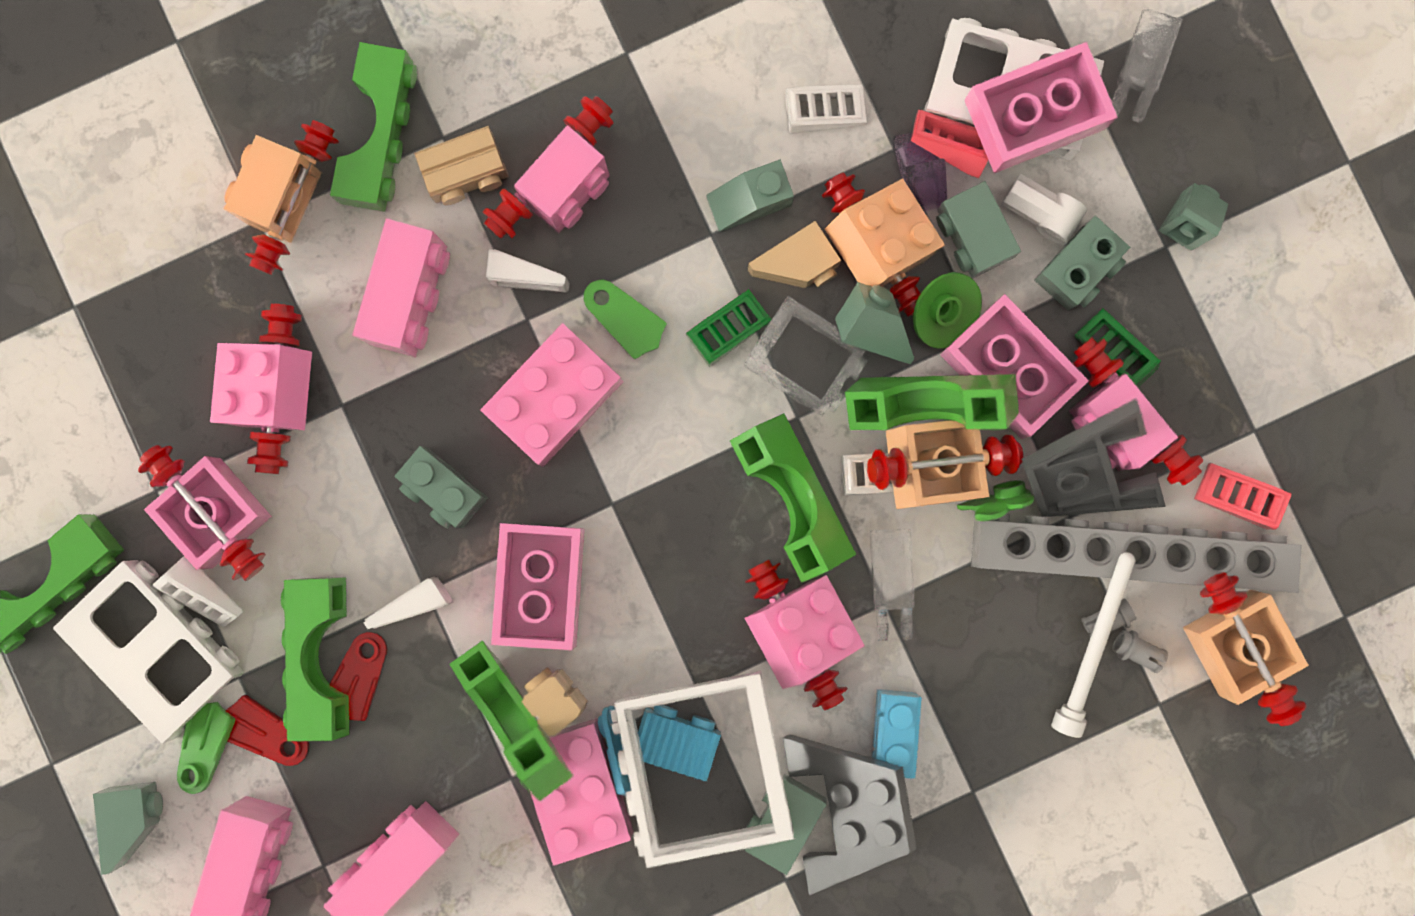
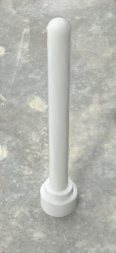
(1071, 716)

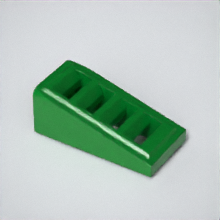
(703, 347)
(1139, 351)

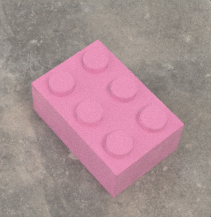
(1040, 107)
(402, 288)
(1009, 343)
(552, 395)
(538, 586)
(585, 810)
(243, 859)
(392, 863)

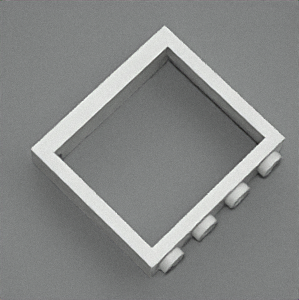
(639, 797)

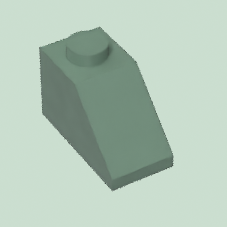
(751, 196)
(1195, 217)
(874, 323)
(124, 821)

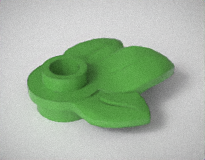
(1006, 497)

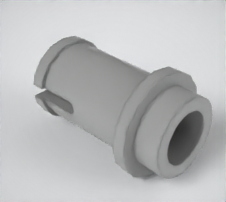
(1123, 618)
(1129, 646)

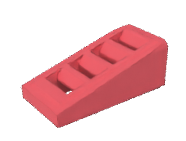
(952, 141)
(1275, 508)

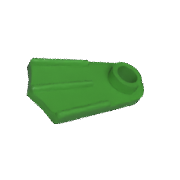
(625, 319)
(203, 746)

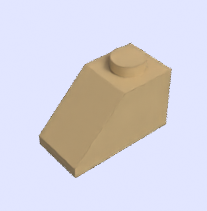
(798, 260)

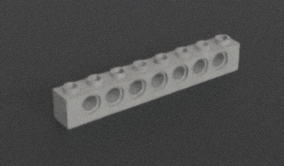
(1276, 569)

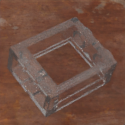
(771, 336)

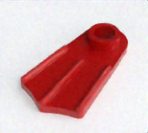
(360, 675)
(263, 732)

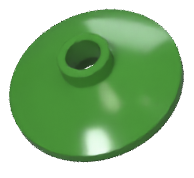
(946, 309)

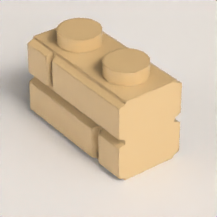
(462, 166)
(553, 700)

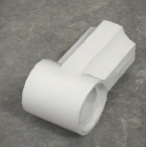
(1052, 213)

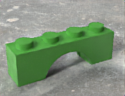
(366, 175)
(968, 399)
(816, 534)
(77, 554)
(312, 706)
(523, 739)

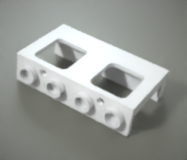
(948, 97)
(127, 667)

